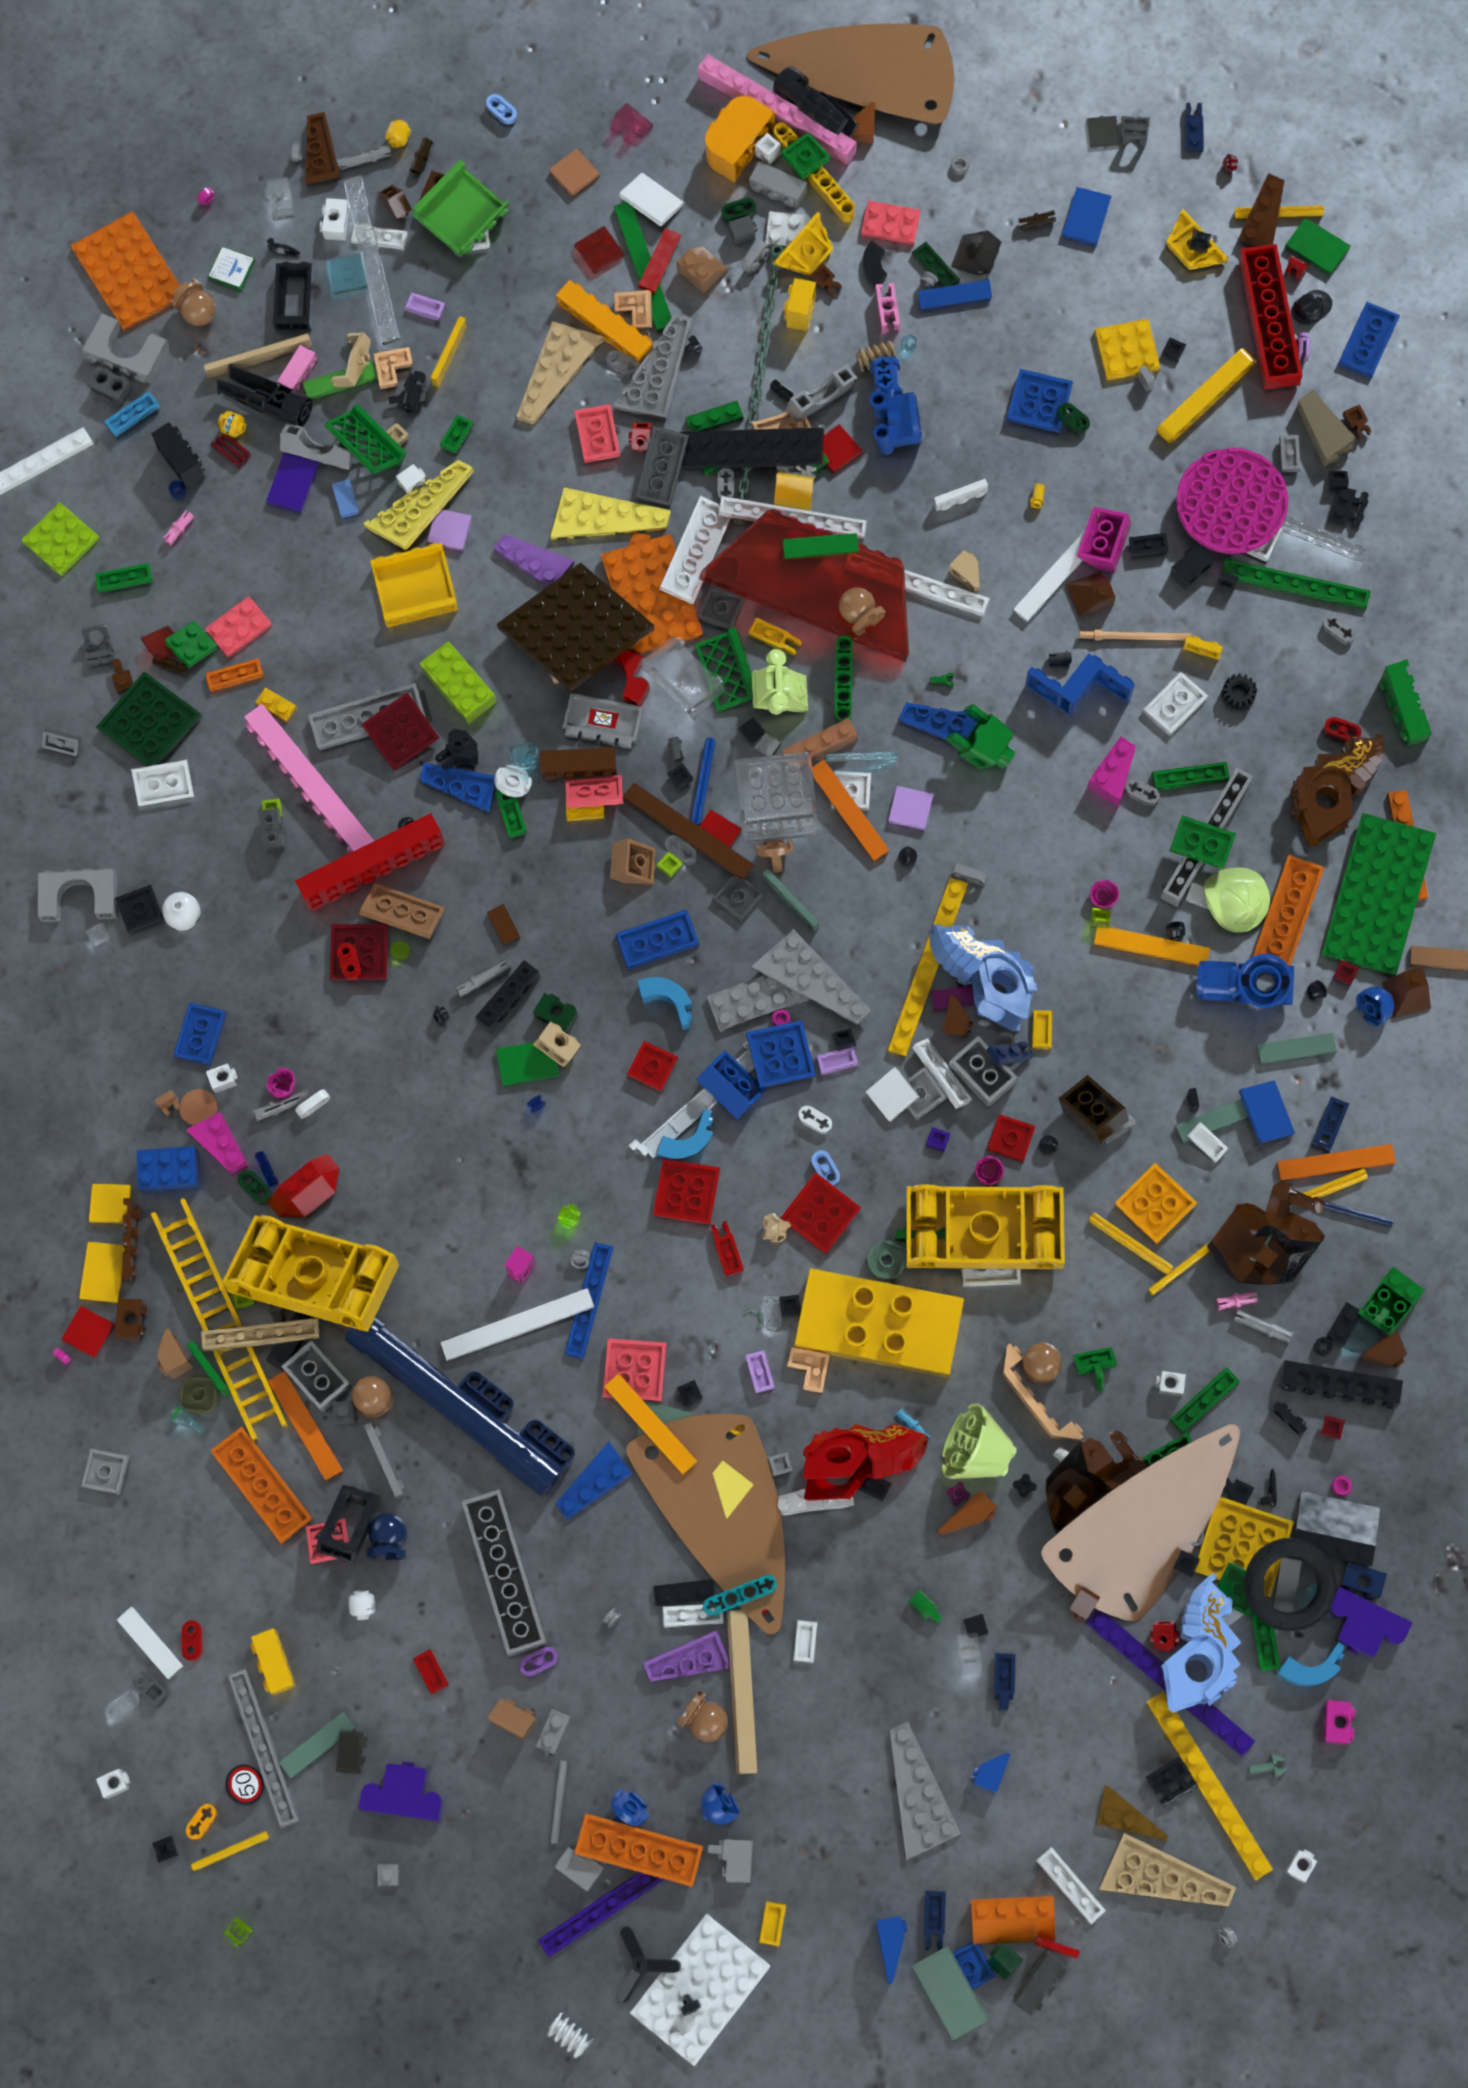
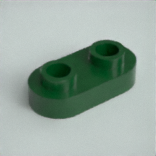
(737, 209)
(1073, 418)
(254, 1187)

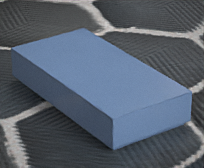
(345, 498)

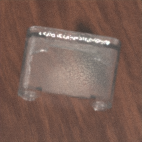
(682, 676)

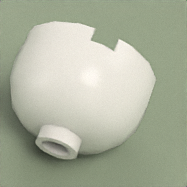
(181, 911)

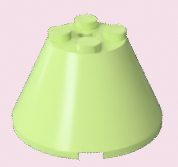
(976, 1446)

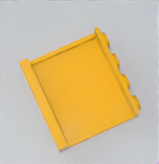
(414, 584)

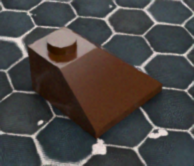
(1091, 593)
(1409, 992)
(957, 1018)
(1385, 1353)

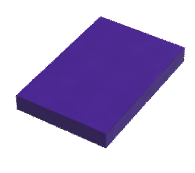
(292, 482)

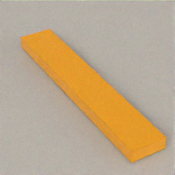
(1151, 946)
(650, 1424)

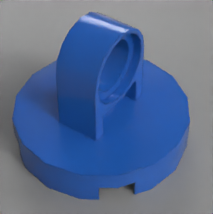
(629, 1808)

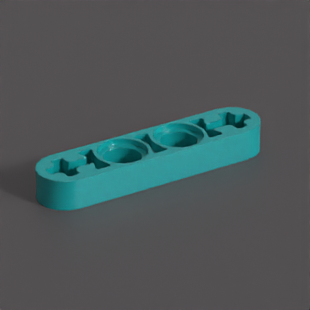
(739, 1592)

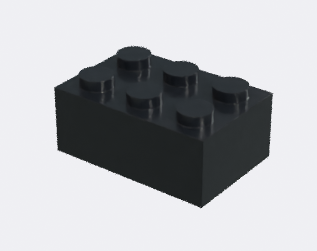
(179, 455)

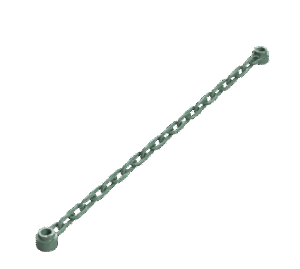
(738, 522)

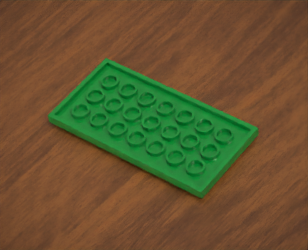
(1378, 894)

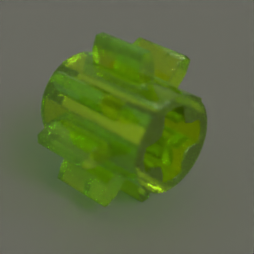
(569, 1215)

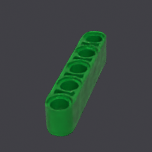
(843, 672)

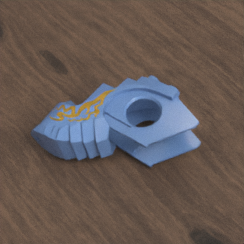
(983, 965)

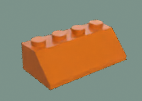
(1012, 1920)

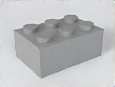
(980, 1072)
(316, 1376)

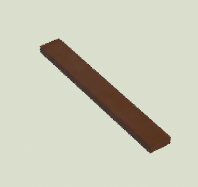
(688, 831)

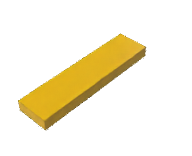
(449, 351)

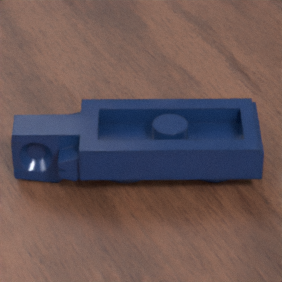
(1004, 1679)

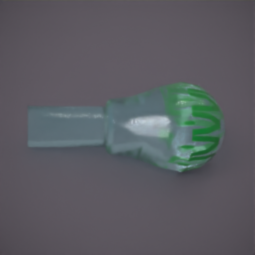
(180, 1416)

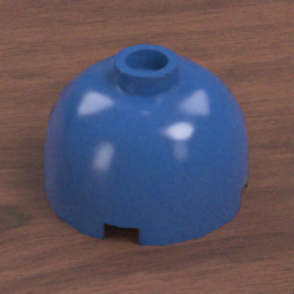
(1376, 1005)
(718, 1806)

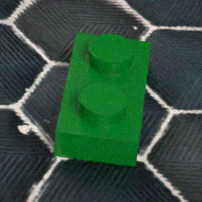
(456, 434)

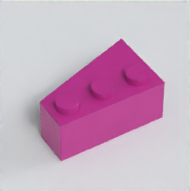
(1113, 771)
(219, 1142)

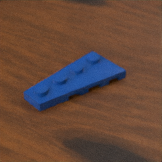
(937, 721)

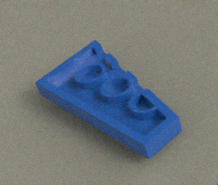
(461, 784)
(598, 1478)

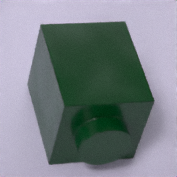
(1004, 1960)

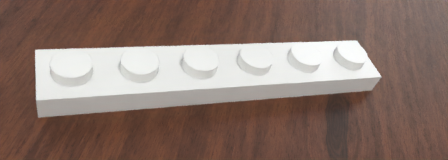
(44, 459)

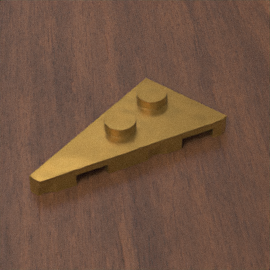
(1121, 1815)

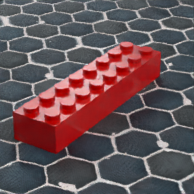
(1270, 317)
(370, 862)

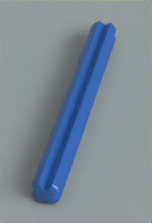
(703, 781)

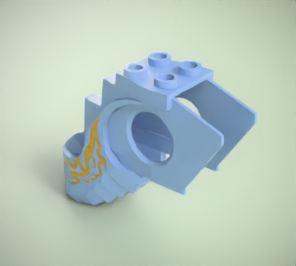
(1209, 1642)

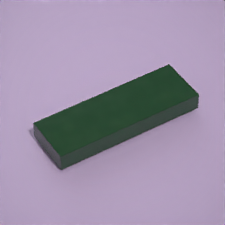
(933, 263)

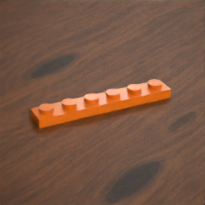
(1401, 813)

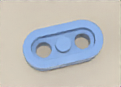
(502, 110)
(827, 1168)

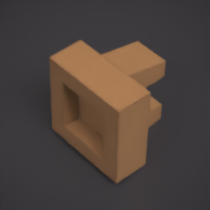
(167, 1100)

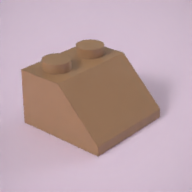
(700, 268)
(632, 862)
(172, 1356)
(512, 1718)

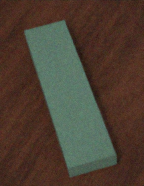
(790, 900)
(1296, 1048)
(1214, 1119)
(315, 1746)

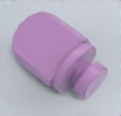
(1303, 346)

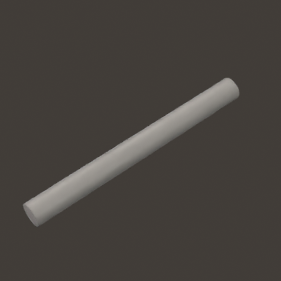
(558, 1802)

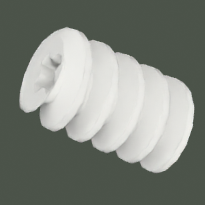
(569, 2036)

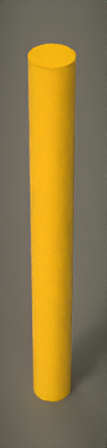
(1178, 1270)
(229, 1851)

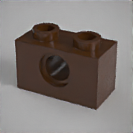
(125, 1309)

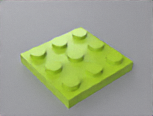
(60, 539)

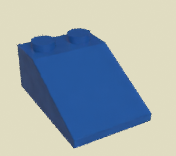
(891, 1940)

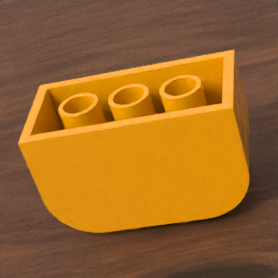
(734, 134)

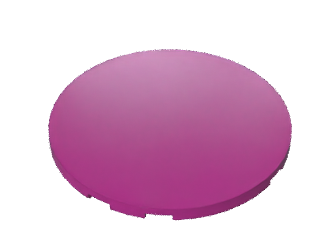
(1232, 500)

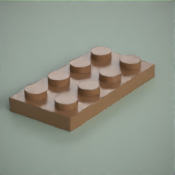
(402, 911)

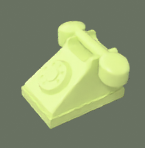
(779, 687)

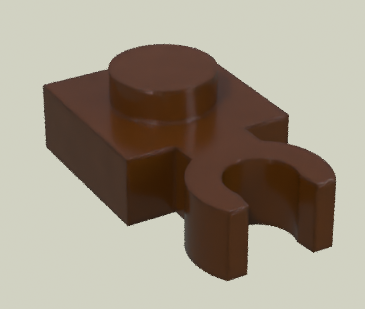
(824, 278)
(1356, 419)

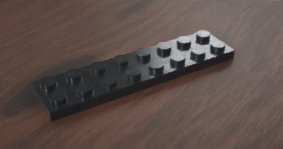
(754, 448)

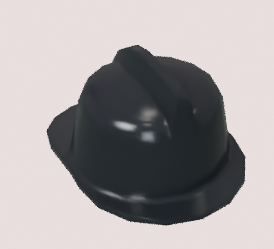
(1311, 306)

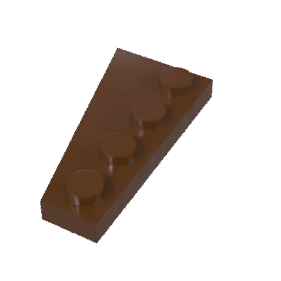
(320, 154)
(1263, 218)
(130, 1219)

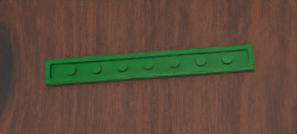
(640, 258)
(1297, 584)

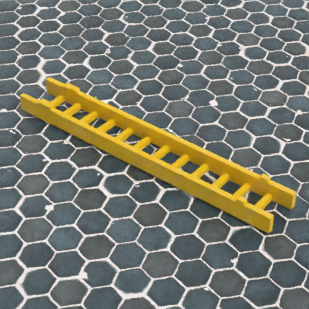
(229, 1305)

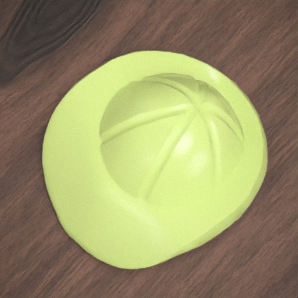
(1237, 899)

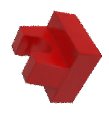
(1298, 264)

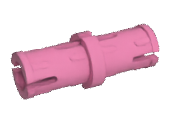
(178, 527)
(1236, 1300)

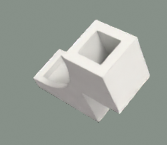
(795, 1503)

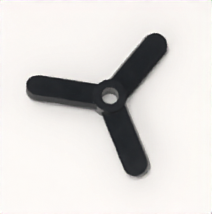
(650, 1965)

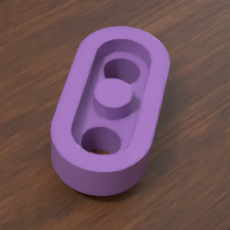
(538, 1661)

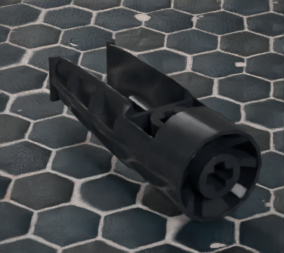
(819, 107)
(269, 398)

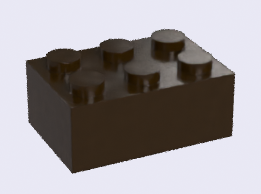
(1093, 1109)

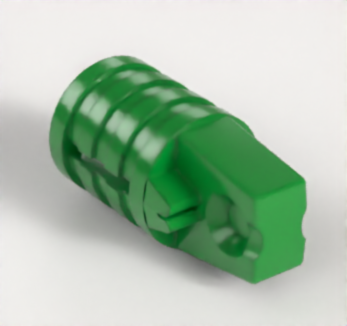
(925, 1606)

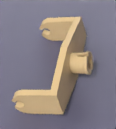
(357, 360)

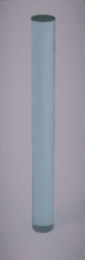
(861, 756)

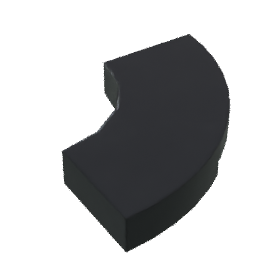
(872, 264)

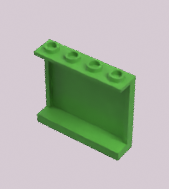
(459, 209)

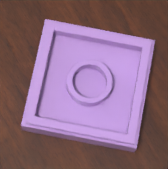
(450, 529)
(910, 808)

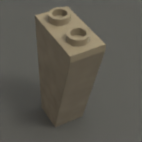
(1324, 428)

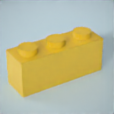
(272, 1662)

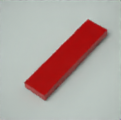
(659, 261)

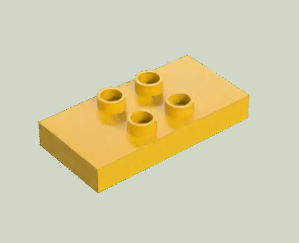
(879, 1323)

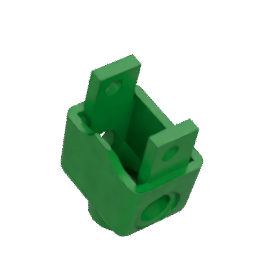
(987, 741)

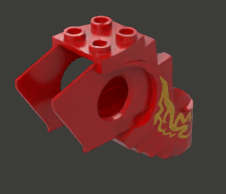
(860, 1454)

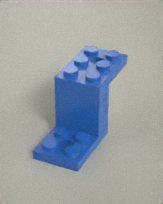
(1080, 683)

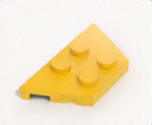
(1180, 241)
(806, 249)

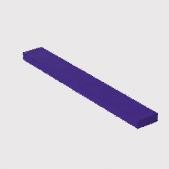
(597, 1912)

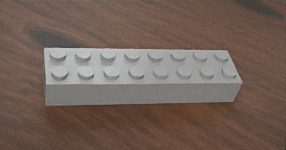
(504, 1573)

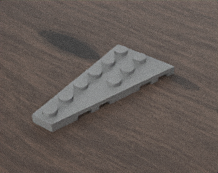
(922, 1806)

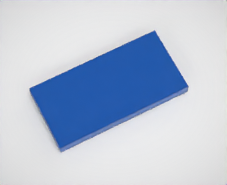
(1369, 339)
(657, 939)

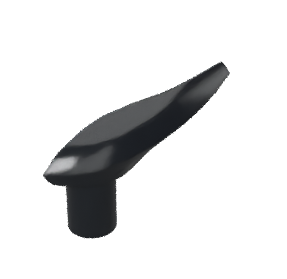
(281, 248)
(1272, 1498)

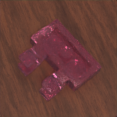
(633, 120)

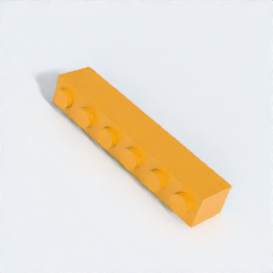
(603, 321)

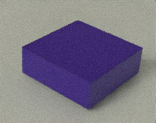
(938, 1139)

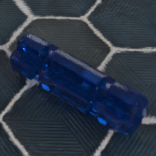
(266, 1169)

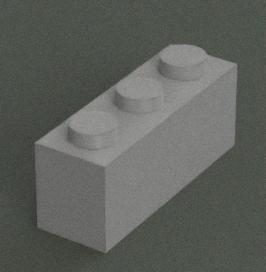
(778, 185)

